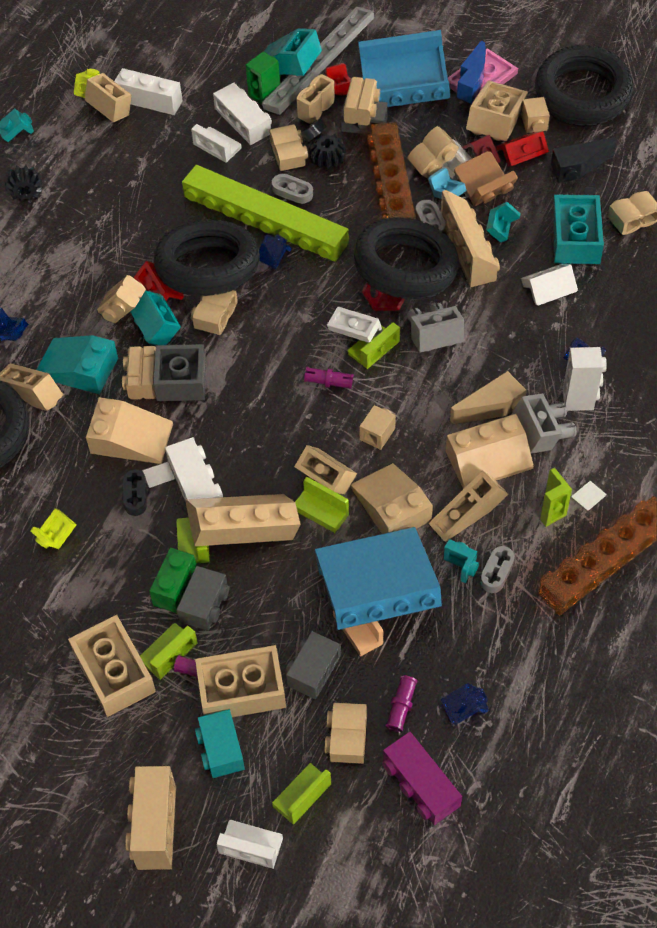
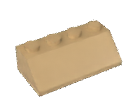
(468, 237)
(242, 519)

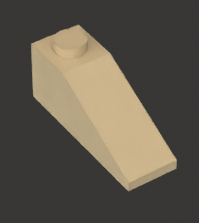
(32, 385)
(490, 401)
(468, 506)

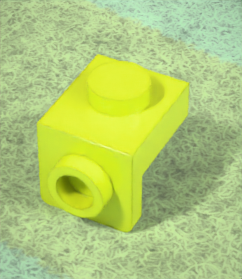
(81, 81)
(54, 530)

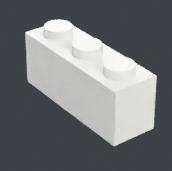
(151, 91)
(242, 113)
(583, 378)
(191, 472)

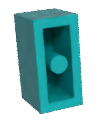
(155, 319)
(221, 744)

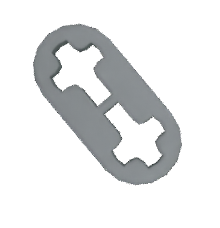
(502, 571)

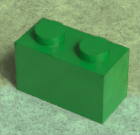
(262, 76)
(172, 579)

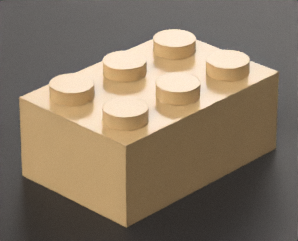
(112, 665)
(151, 818)

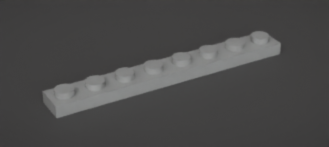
(331, 48)

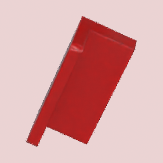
(524, 148)
(149, 278)

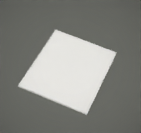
(158, 474)
(589, 495)

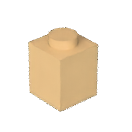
(535, 115)
(377, 427)

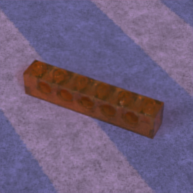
(390, 171)
(562, 595)

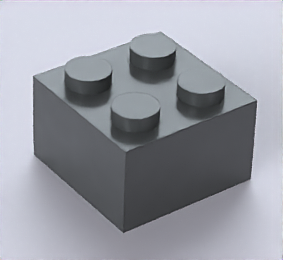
(180, 372)

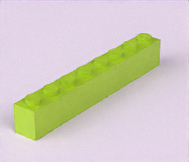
(266, 212)

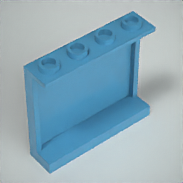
(406, 67)
(378, 578)

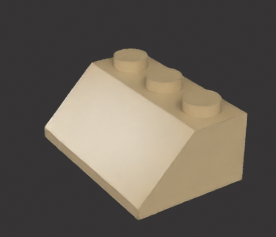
(491, 447)
(241, 682)

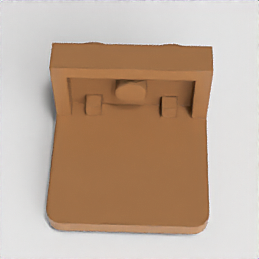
(484, 178)

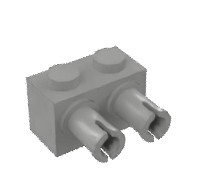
(436, 328)
(540, 423)

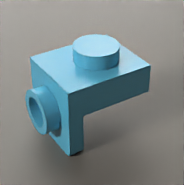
(441, 181)

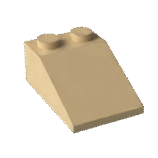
(495, 110)
(127, 432)
(393, 500)

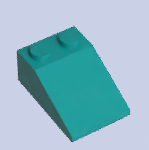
(577, 229)
(80, 361)

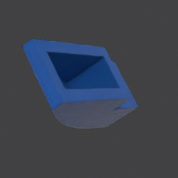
(472, 74)

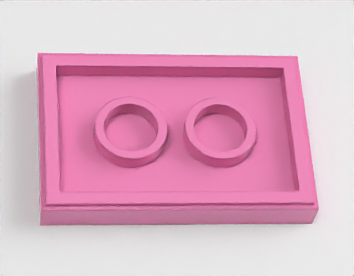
(496, 70)

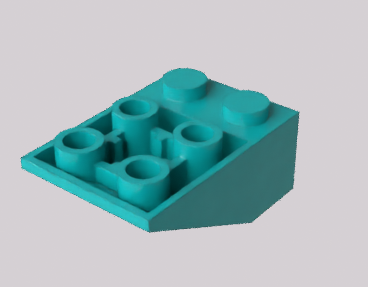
(295, 51)

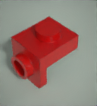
(340, 77)

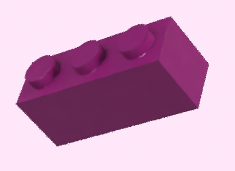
(421, 779)

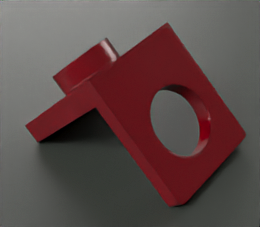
(483, 145)
(382, 301)

